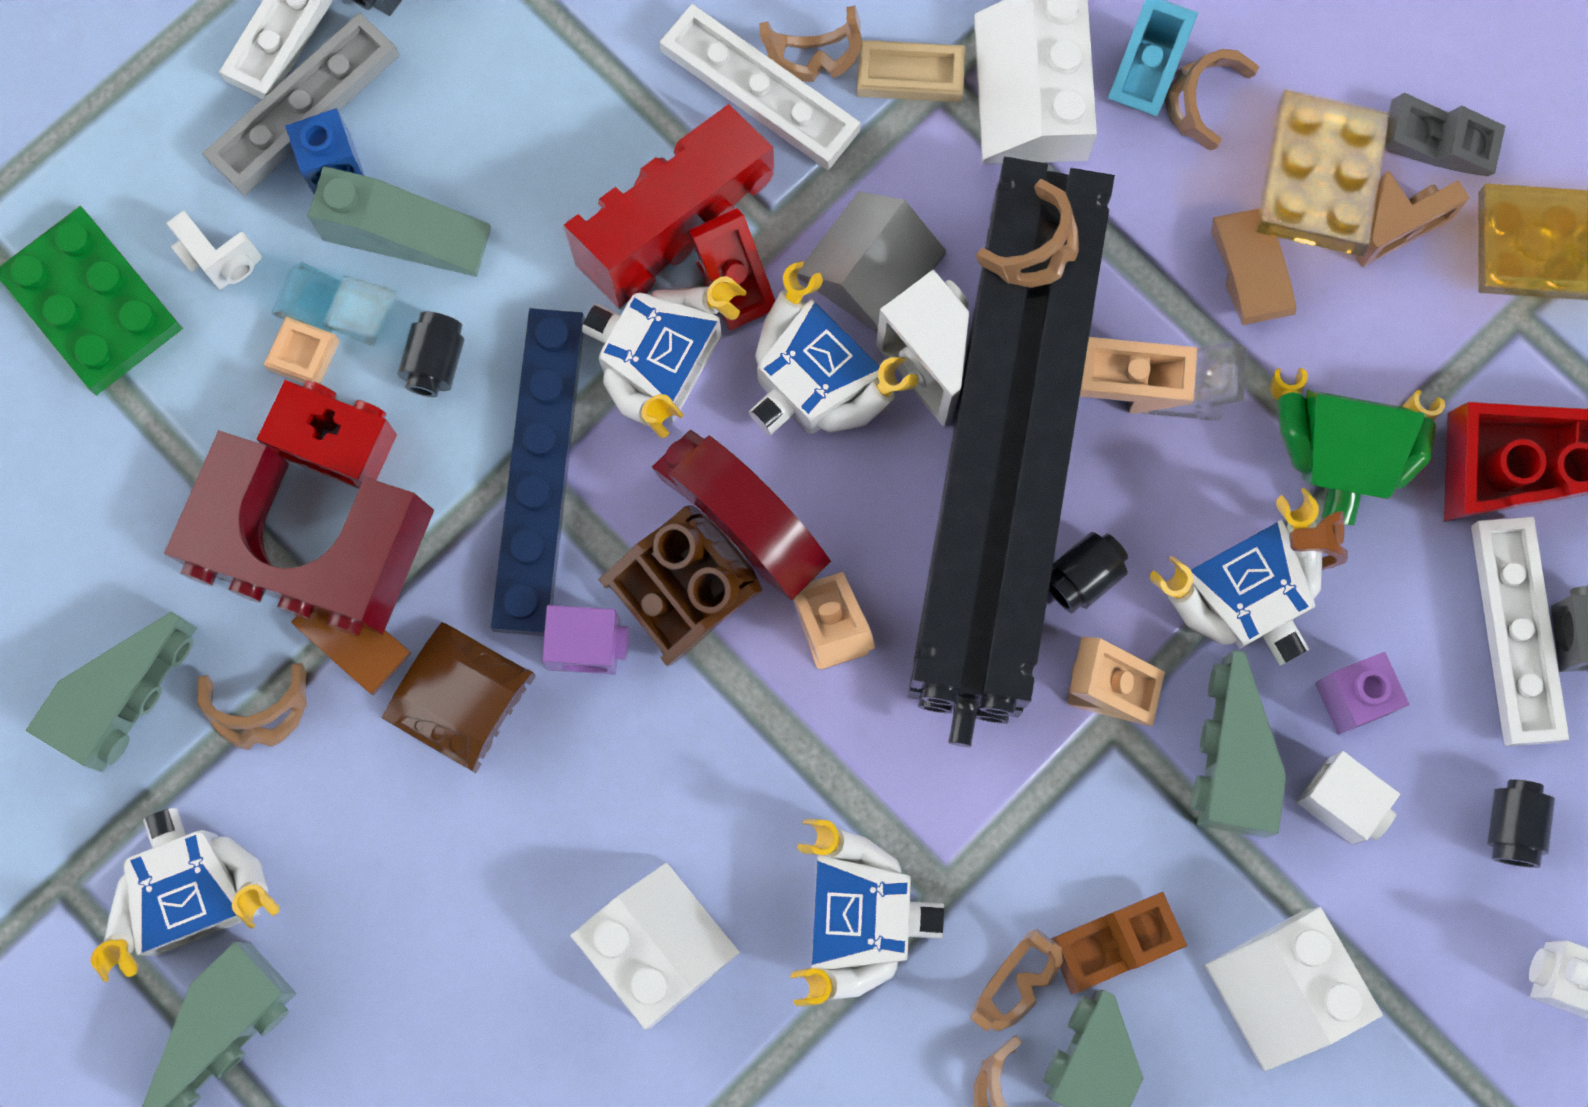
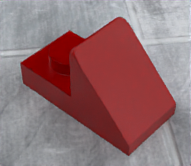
(729, 250)

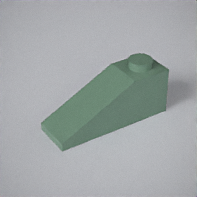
(395, 223)

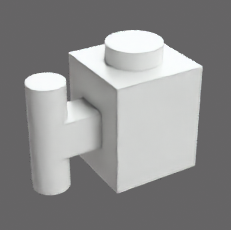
(1561, 976)

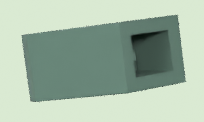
(1100, 1059)

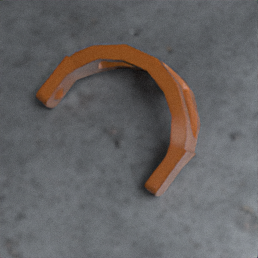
(1325, 538)

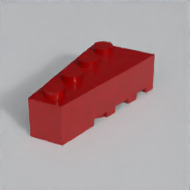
(650, 222)
(1513, 457)

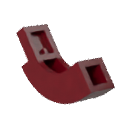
(744, 510)

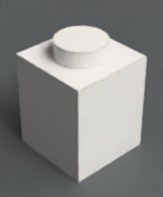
(1350, 799)

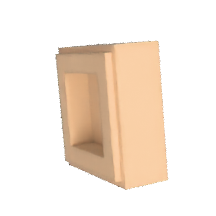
(301, 351)

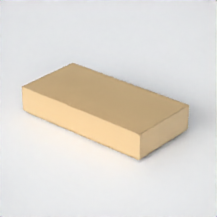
(911, 71)

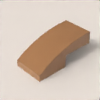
(1255, 268)

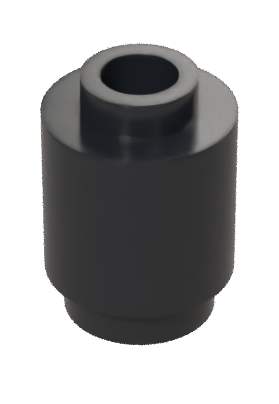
(431, 354)
(1087, 571)
(1521, 823)

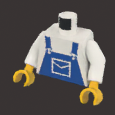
(660, 347)
(817, 368)
(1252, 587)
(179, 893)
(859, 916)

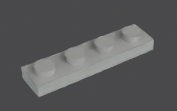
(319, 84)

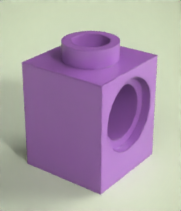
(584, 640)
(1362, 693)

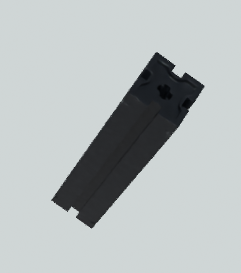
(1009, 458)

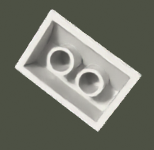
(1035, 81)

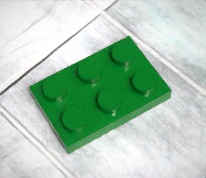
(88, 300)

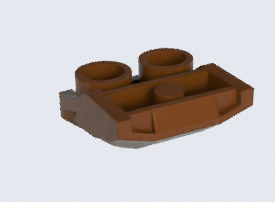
(682, 581)
(457, 696)

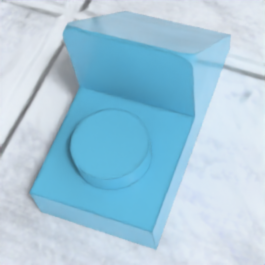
(1153, 55)

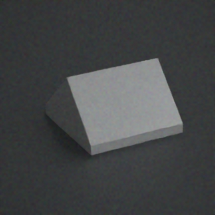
(872, 255)

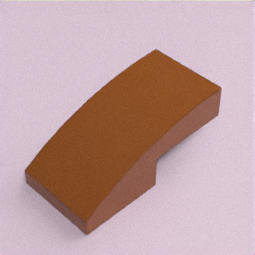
(366, 658)
(1118, 942)

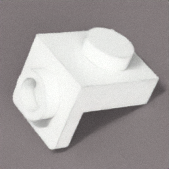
(223, 266)

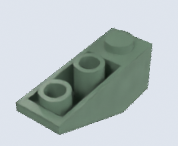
(101, 701)
(1243, 766)
(217, 1017)

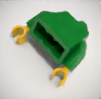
(1353, 442)

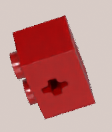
(296, 427)

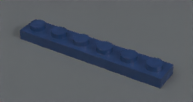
(538, 472)

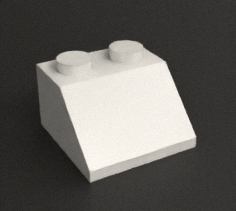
(930, 331)
(655, 945)
(1293, 989)

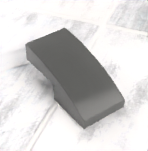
(1444, 139)

